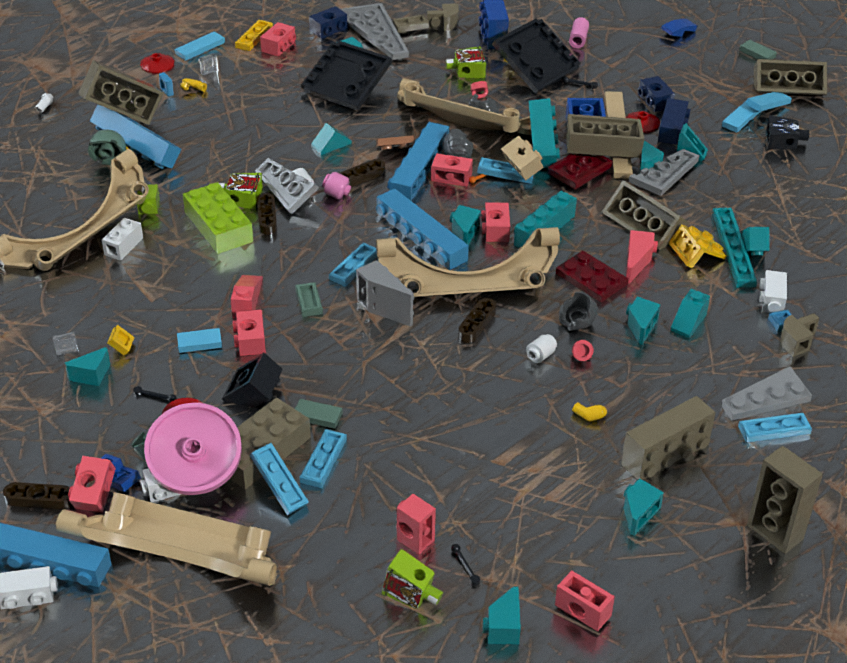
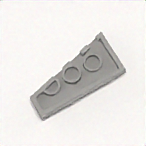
(286, 185)

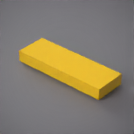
(252, 35)

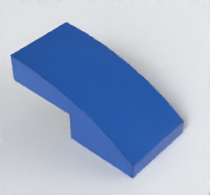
(678, 26)
(124, 476)

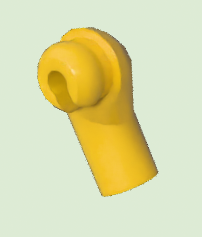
(186, 83)
(590, 413)

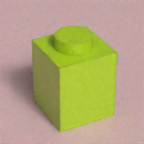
(152, 200)

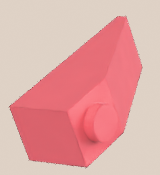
(640, 252)
(245, 294)

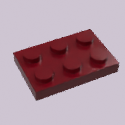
(579, 168)
(592, 276)

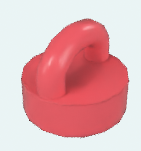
(479, 87)
(582, 350)

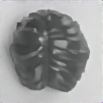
(489, 105)
(457, 144)
(578, 311)

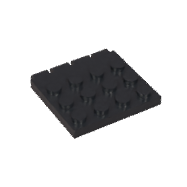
(537, 55)
(346, 74)

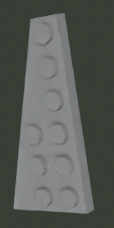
(376, 26)

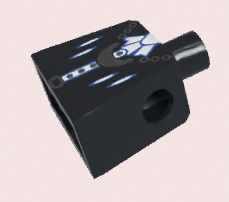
(784, 133)

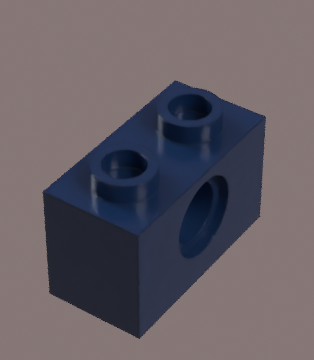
(328, 22)
(655, 93)

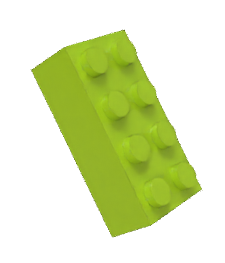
(217, 217)

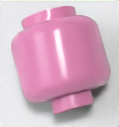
(336, 185)

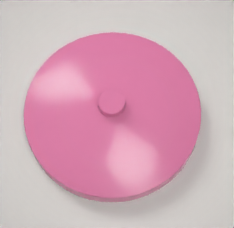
(193, 448)

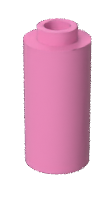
(579, 32)

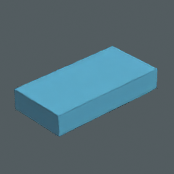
(199, 340)

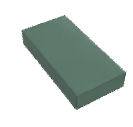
(757, 50)
(308, 299)
(320, 413)

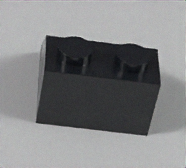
(253, 382)

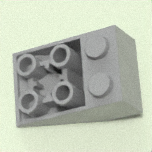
(384, 293)

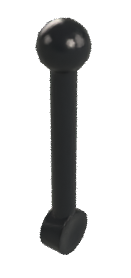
(593, 84)
(138, 391)
(474, 579)

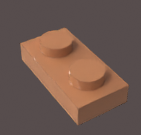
(402, 142)

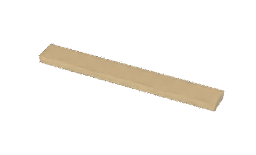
(615, 108)

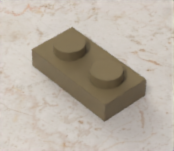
(411, 23)

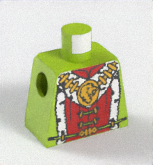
(468, 63)
(244, 189)
(410, 581)

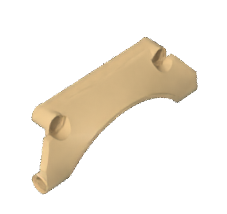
(413, 94)
(124, 180)
(511, 274)
(177, 535)

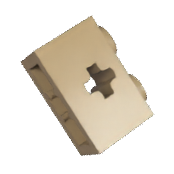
(522, 157)

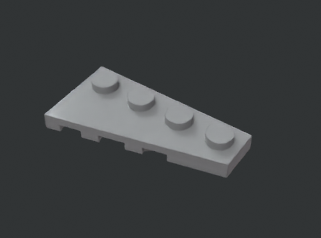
(665, 173)
(767, 395)

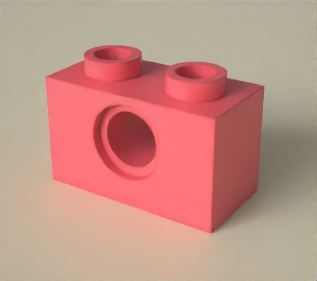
(278, 39)
(451, 170)
(496, 222)
(250, 332)
(95, 496)
(415, 523)
(584, 600)

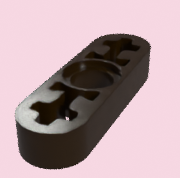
(372, 170)
(266, 218)
(464, 332)
(21, 495)

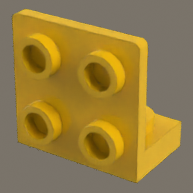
(692, 244)

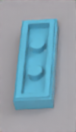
(199, 46)
(768, 101)
(739, 118)
(500, 169)
(346, 270)
(774, 427)
(323, 458)
(279, 478)

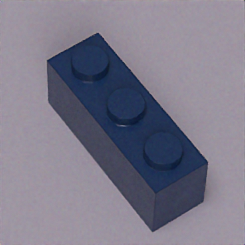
(673, 119)

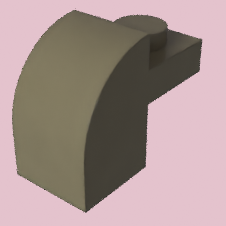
(446, 18)
(798, 334)

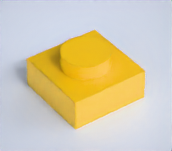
(120, 340)

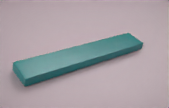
(734, 248)

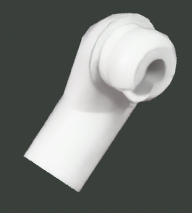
(46, 100)

